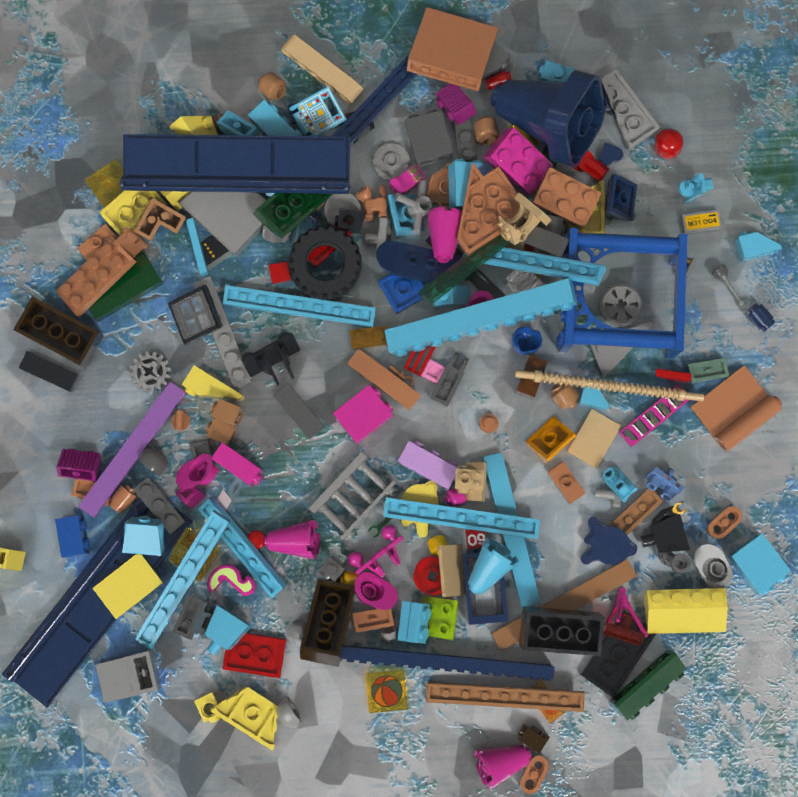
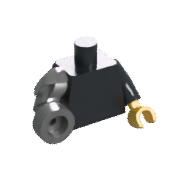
(668, 535)

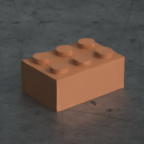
(566, 198)

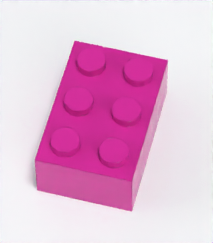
(518, 160)

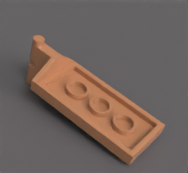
(101, 271)

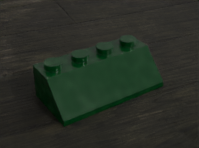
(648, 684)

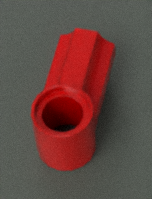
(592, 167)

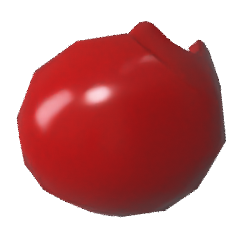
(668, 143)

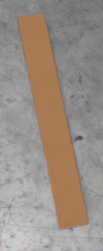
(572, 599)
(505, 696)

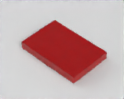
(256, 655)

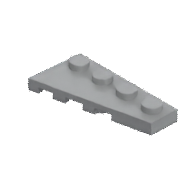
(631, 115)

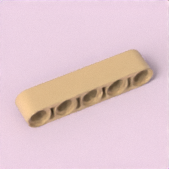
(321, 69)

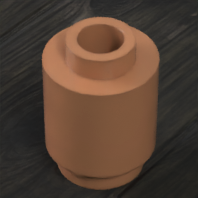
(122, 498)

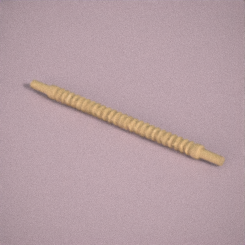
(538, 376)

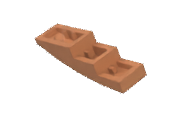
(384, 379)

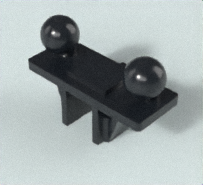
(270, 355)

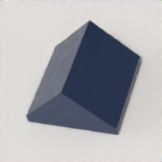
(620, 198)

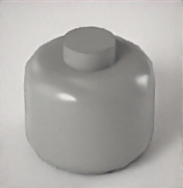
(296, 630)

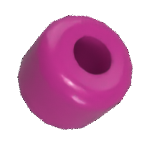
(454, 498)

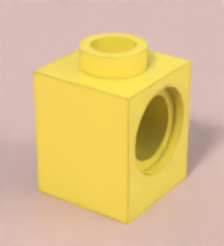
(201, 703)

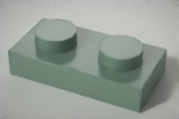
(708, 370)

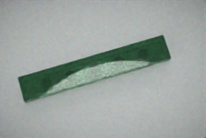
(461, 270)

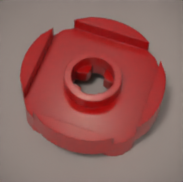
(422, 571)

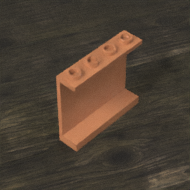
(452, 49)

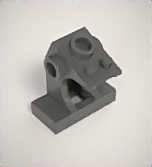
(193, 618)

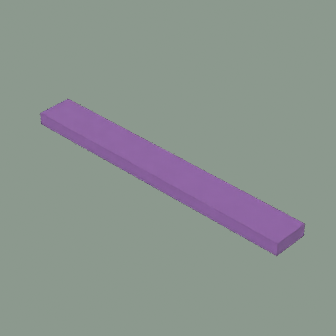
(131, 450)

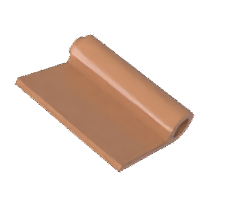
(736, 409)

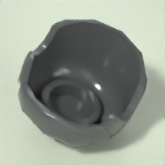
(154, 460)

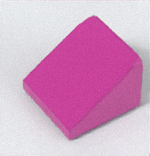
(190, 496)

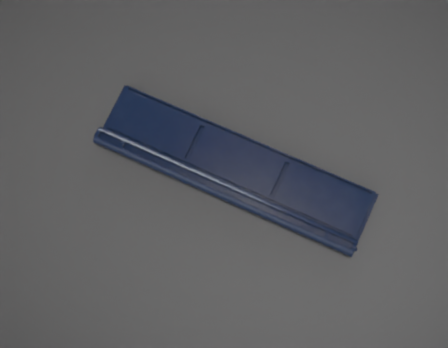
(236, 163)
(78, 618)

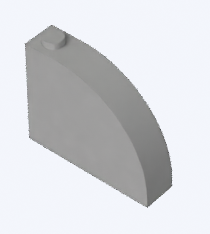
(226, 216)

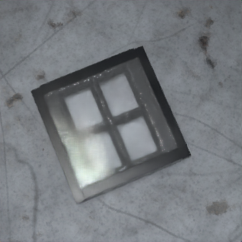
(195, 314)

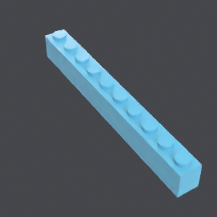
(481, 317)

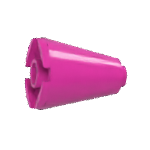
(444, 232)
(295, 540)
(500, 763)

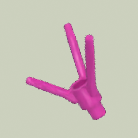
(623, 603)

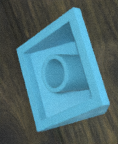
(401, 219)

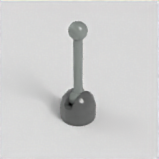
(721, 274)

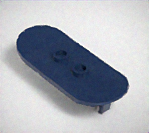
(411, 261)

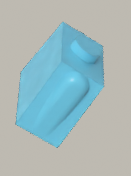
(554, 72)
(144, 536)

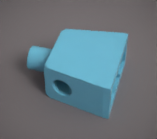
(225, 629)

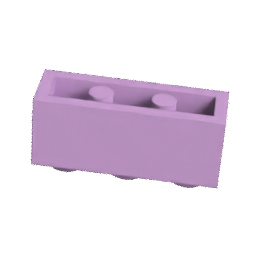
(428, 464)

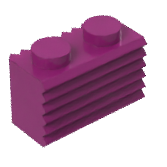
(455, 103)
(79, 464)

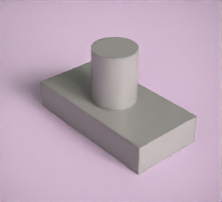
(384, 234)

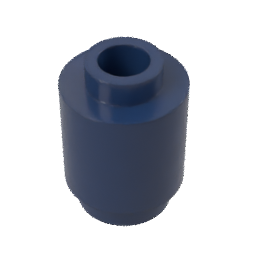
(760, 317)

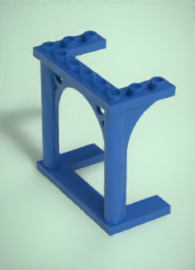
(578, 335)

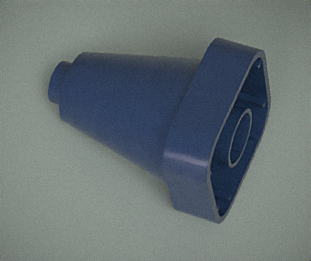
(555, 112)

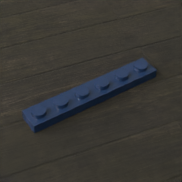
(376, 102)

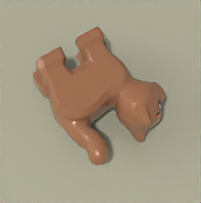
(373, 205)

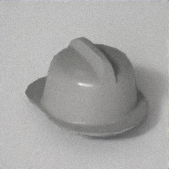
(713, 566)

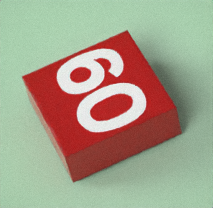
(475, 539)

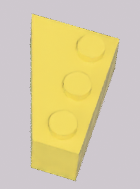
(194, 125)

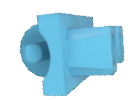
(695, 187)
(619, 483)

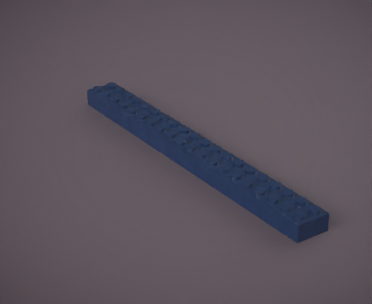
(448, 662)

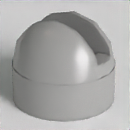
(389, 633)

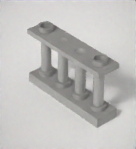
(334, 492)

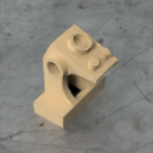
(528, 211)
(472, 480)

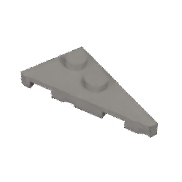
(609, 356)

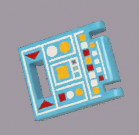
(314, 114)

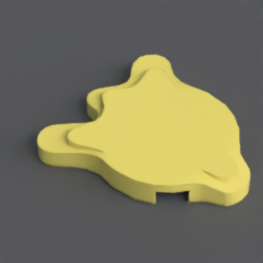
(421, 493)

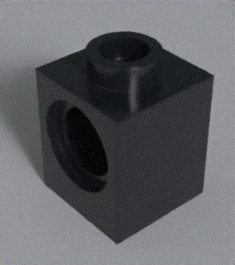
(357, 216)

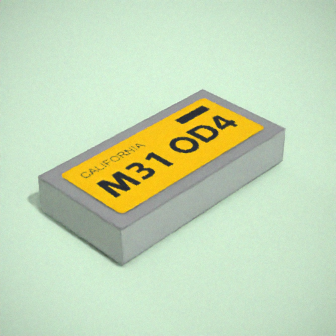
(701, 221)

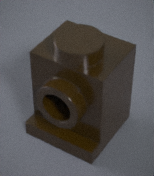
(532, 737)

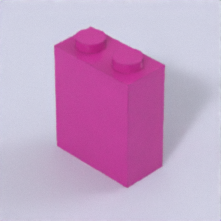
(364, 414)
(238, 465)

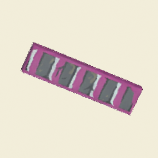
(650, 419)

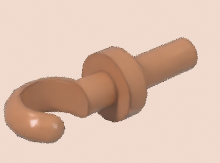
(400, 374)

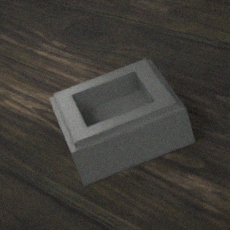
(201, 447)

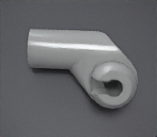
(609, 494)

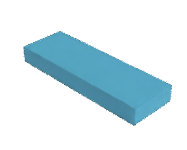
(197, 247)

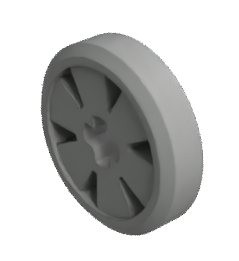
(630, 311)

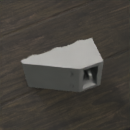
(128, 676)

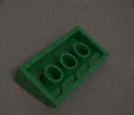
(287, 210)
(131, 286)

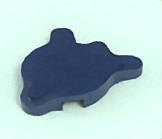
(607, 543)

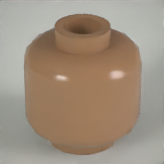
(271, 86)
(486, 130)
(564, 396)

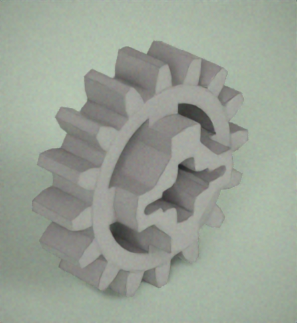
(146, 378)

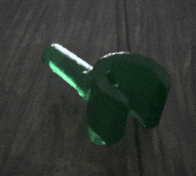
(380, 526)

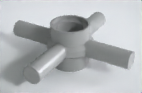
(416, 207)

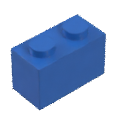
(72, 536)

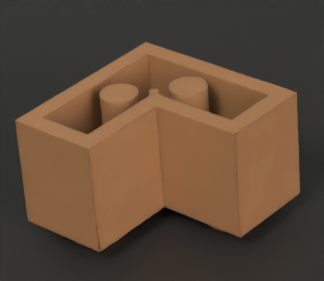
(153, 216)
(225, 422)

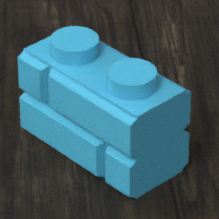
(414, 622)

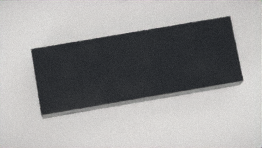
(48, 371)

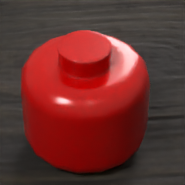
(257, 539)

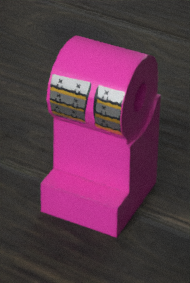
(407, 181)

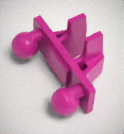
(356, 558)

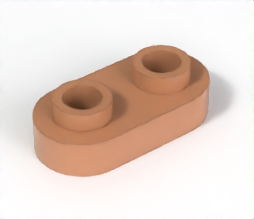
(724, 522)
(534, 774)

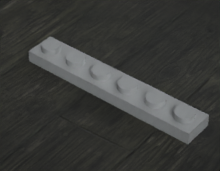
(226, 341)

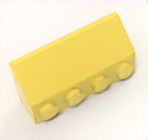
(685, 611)

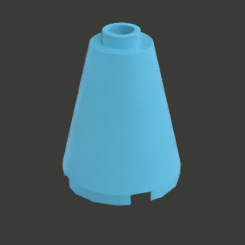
(490, 566)

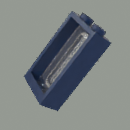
(485, 607)

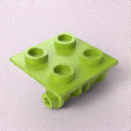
(442, 617)

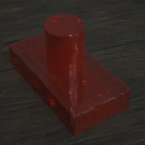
(623, 631)

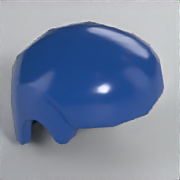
(526, 340)

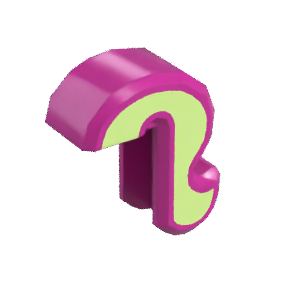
(234, 577)

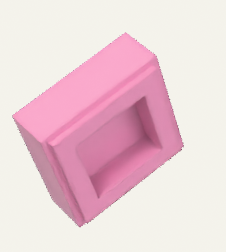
(433, 371)

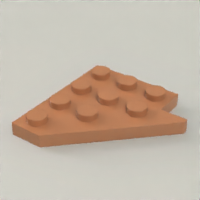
(483, 203)

